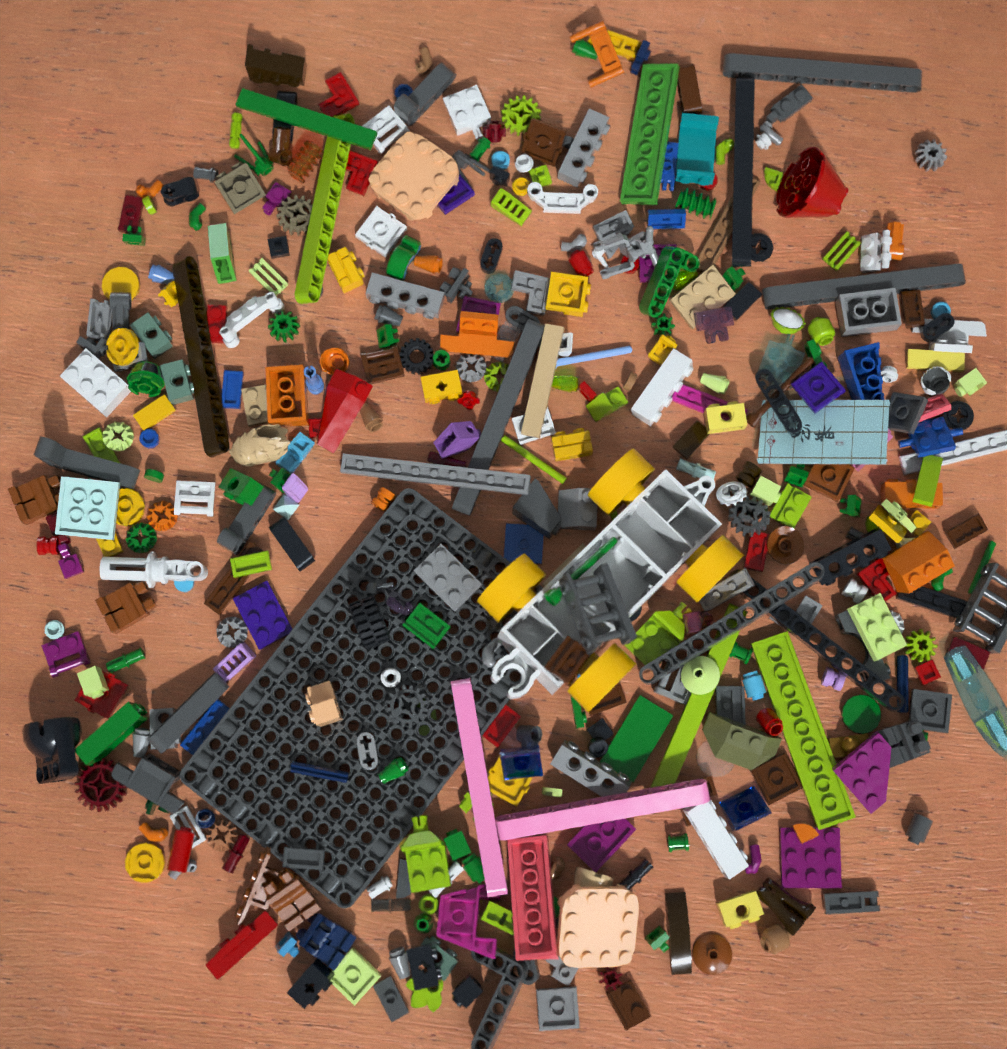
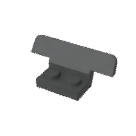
(152, 781)

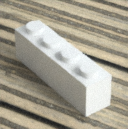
(662, 386)
(717, 839)

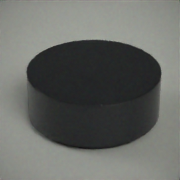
(598, 746)

